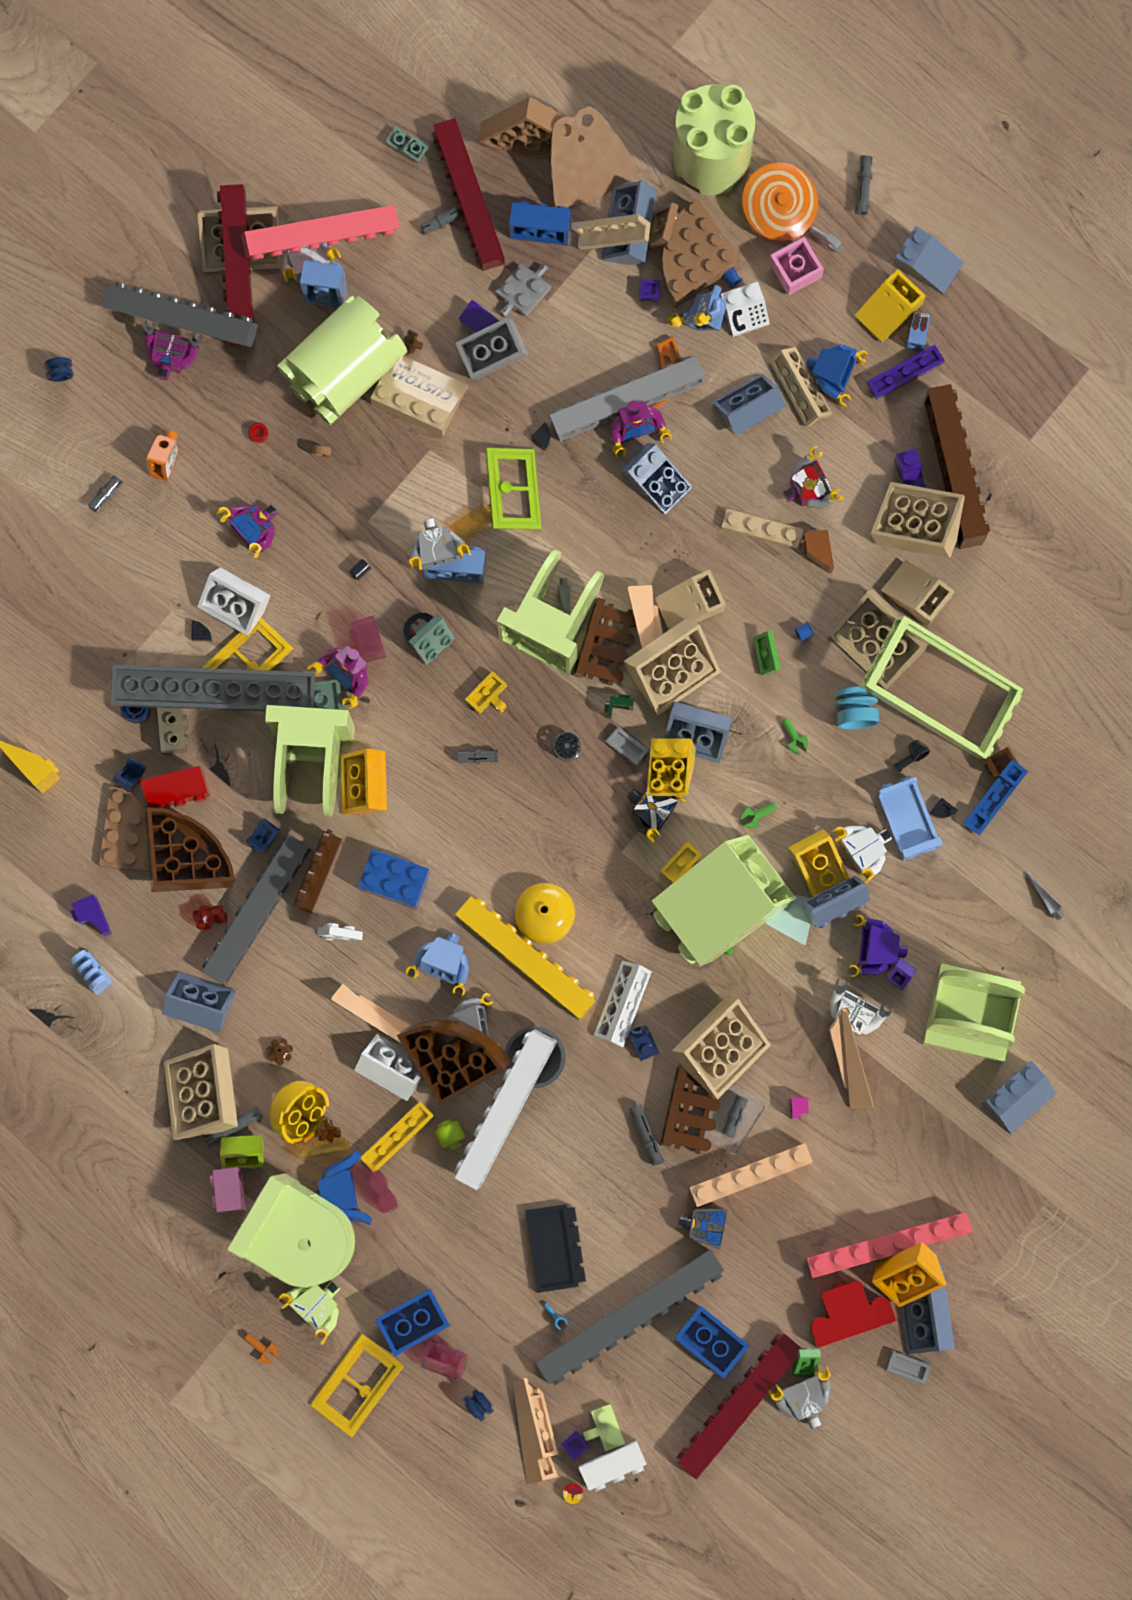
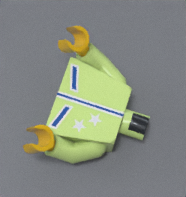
(315, 1307)

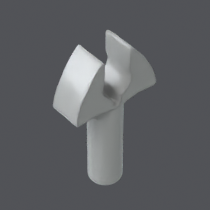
(831, 241)

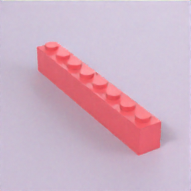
(320, 231)
(888, 1245)

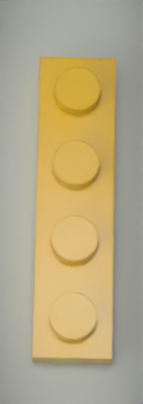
(397, 1137)

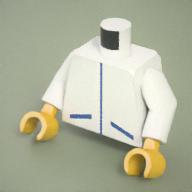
(864, 848)

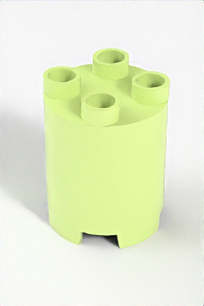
(713, 138)
(341, 359)

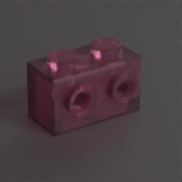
(368, 639)
(444, 1360)

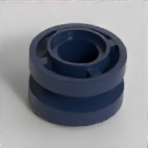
(59, 369)
(137, 717)
(478, 1404)

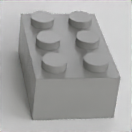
(491, 348)

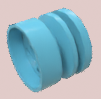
(857, 709)

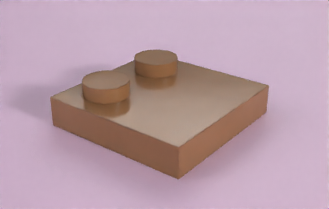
(662, 225)

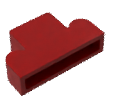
(849, 1314)

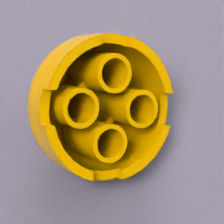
(546, 927)
(290, 1104)

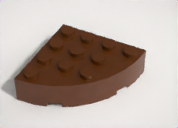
(184, 854)
(452, 1056)

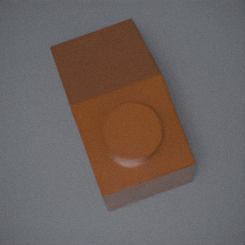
(818, 549)

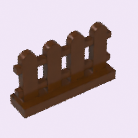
(597, 649)
(317, 872)
(683, 1118)

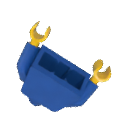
(834, 369)

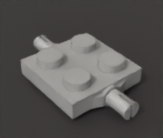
(523, 290)

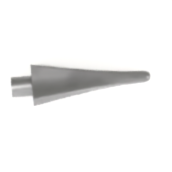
(564, 593)
(1050, 904)

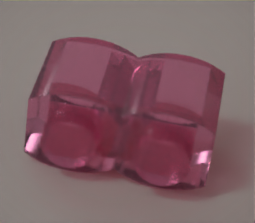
(379, 1187)

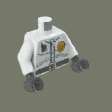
(862, 1014)

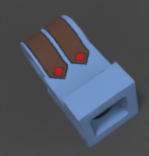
(918, 331)

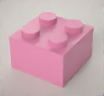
(796, 266)
(228, 1190)

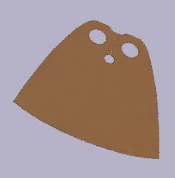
(587, 167)

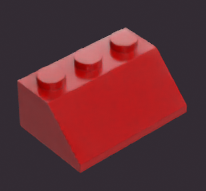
(176, 788)

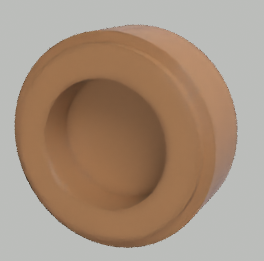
(322, 451)

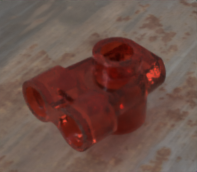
(207, 915)

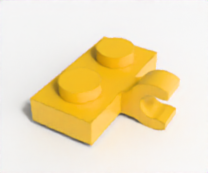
(487, 693)
(681, 862)

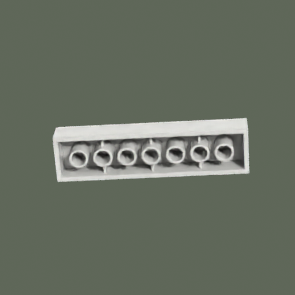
(505, 1110)

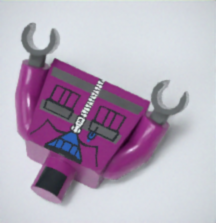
(170, 351)

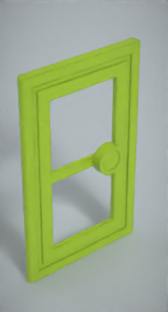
(505, 487)

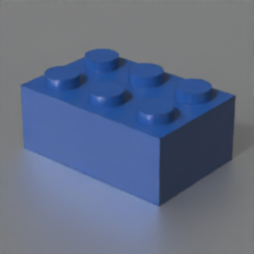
(540, 223)
(394, 879)
(412, 1322)
(711, 1342)

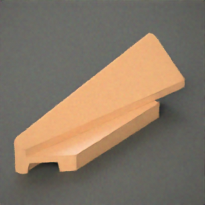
(645, 614)
(369, 1012)
(850, 1062)
(535, 1432)

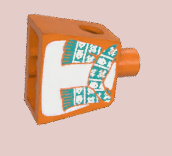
(163, 456)

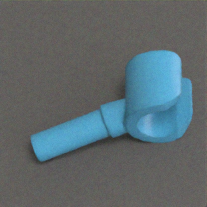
(555, 1316)

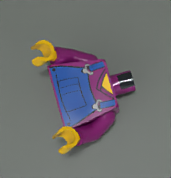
(636, 421)
(251, 525)
(347, 669)

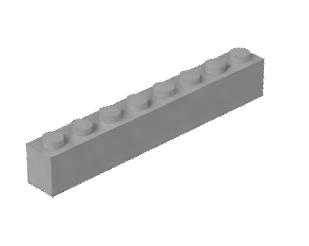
(605, 406)

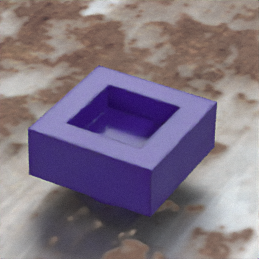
(649, 290)
(575, 1445)

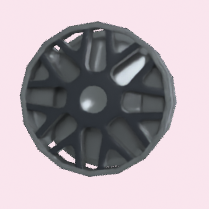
(567, 746)

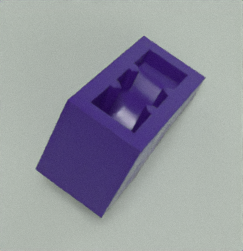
(909, 468)
(89, 911)

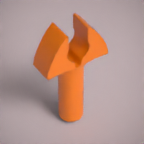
(261, 1348)

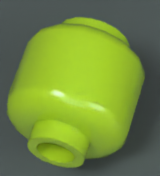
(450, 1134)

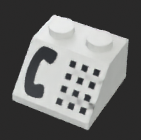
(745, 309)

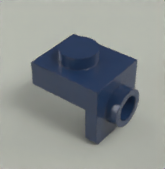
(130, 775)
(263, 836)
(643, 1042)

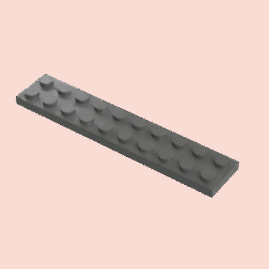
(210, 688)

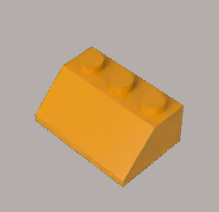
(363, 782)
(909, 1275)

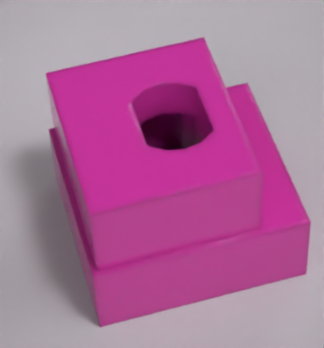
(799, 1106)

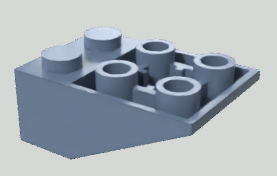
(656, 477)

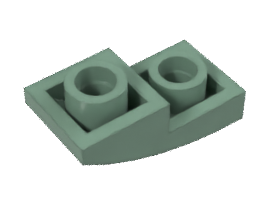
(405, 145)

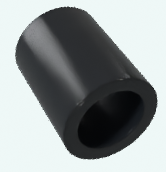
(360, 569)

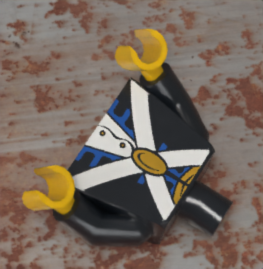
(652, 812)

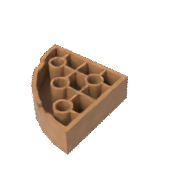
(523, 129)
(695, 254)

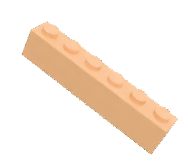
(750, 1175)

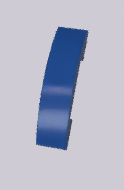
(995, 797)

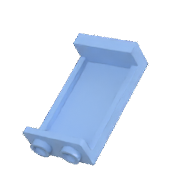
(908, 818)

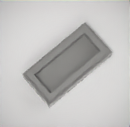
(627, 746)
(908, 1367)

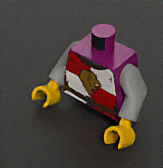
(810, 484)

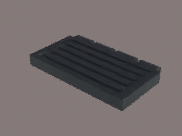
(553, 1249)

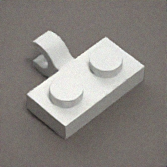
(331, 931)

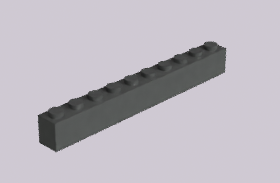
(630, 1316)

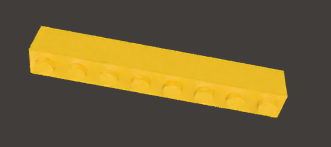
(526, 958)

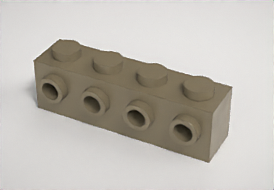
(172, 730)

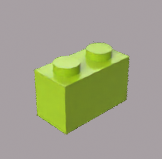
(242, 1152)

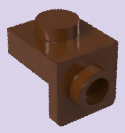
(998, 762)

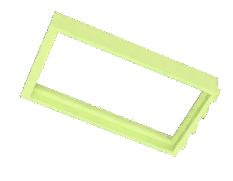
(1003, 716)

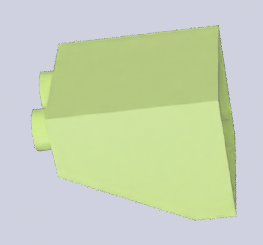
(722, 900)

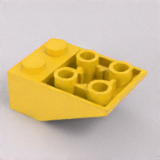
(890, 306)
(670, 767)

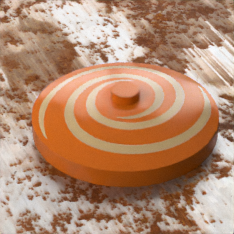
(779, 202)

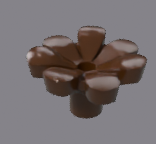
(411, 342)
(279, 1056)
(328, 1131)

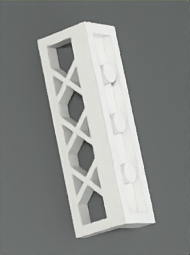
(626, 1004)

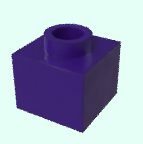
(901, 974)

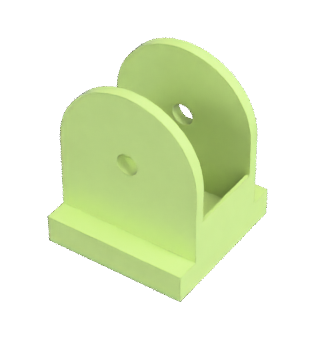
(544, 629)
(312, 737)
(973, 1013)
(279, 1232)

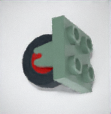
(427, 635)

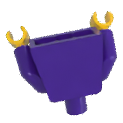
(878, 947)

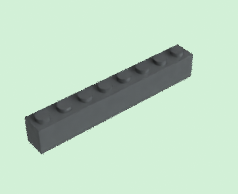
(179, 315)
(256, 910)

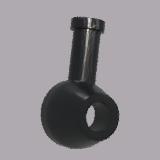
(917, 750)

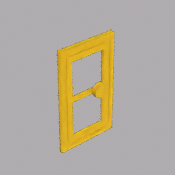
(231, 647)
(372, 1396)

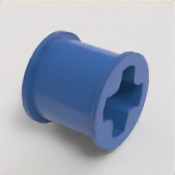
(732, 277)
(804, 631)

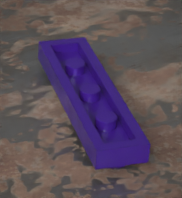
(905, 372)

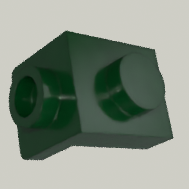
(622, 702)

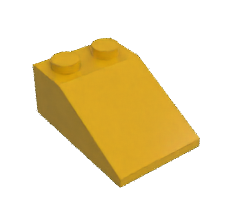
(39, 771)
(818, 862)

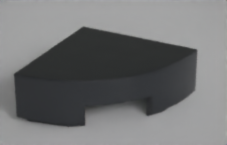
(542, 436)
(200, 632)
(943, 809)

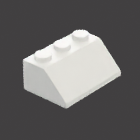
(233, 600)
(389, 1066)
(612, 1466)

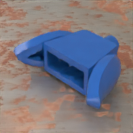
(339, 1188)

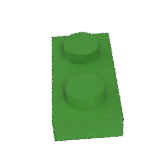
(766, 653)
(806, 1362)

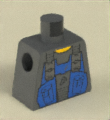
(705, 1226)

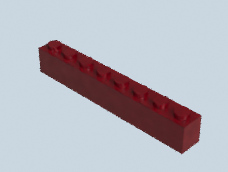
(469, 194)
(237, 266)
(739, 1406)

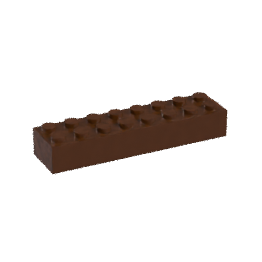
(955, 462)

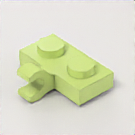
(606, 1428)

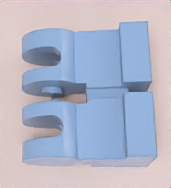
(89, 970)

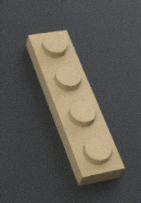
(762, 529)

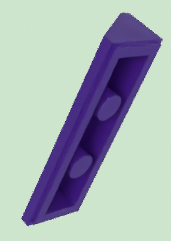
(477, 317)

